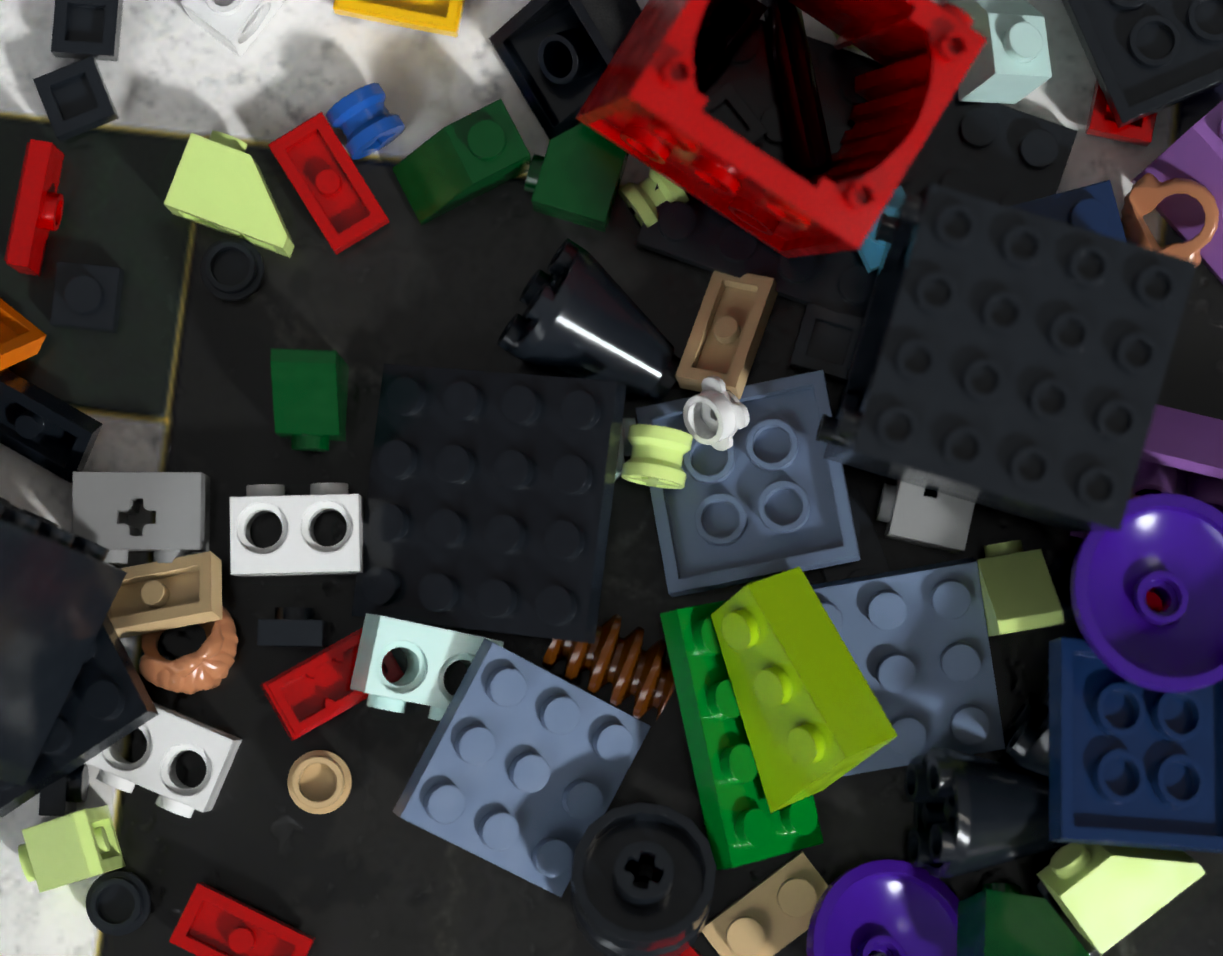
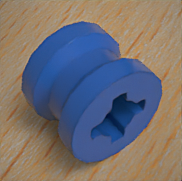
(365, 121)

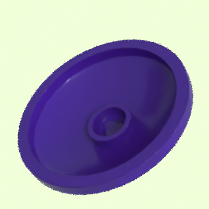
(1162, 548)
(884, 912)

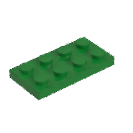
(720, 752)

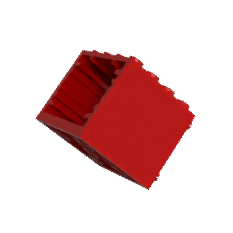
(656, 115)

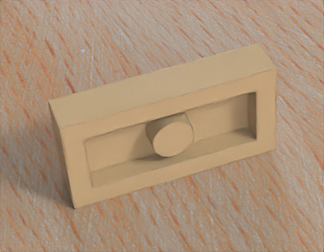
(727, 331)
(168, 595)
(768, 913)

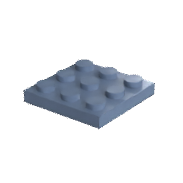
(761, 501)
(924, 656)
(520, 767)

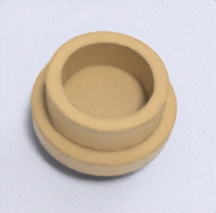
(319, 782)

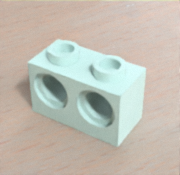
(428, 655)

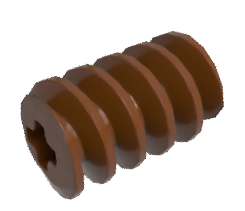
(620, 663)

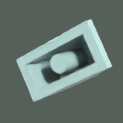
(1014, 55)

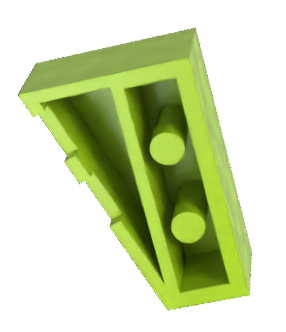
(796, 688)

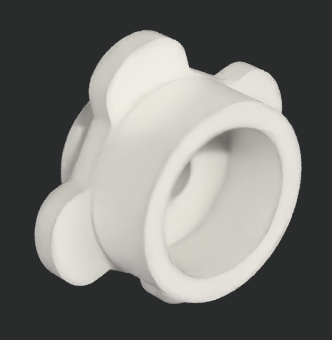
(714, 414)

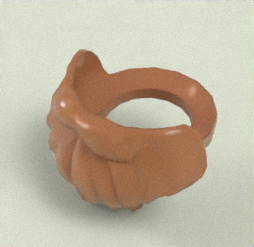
(1144, 199)
(196, 670)

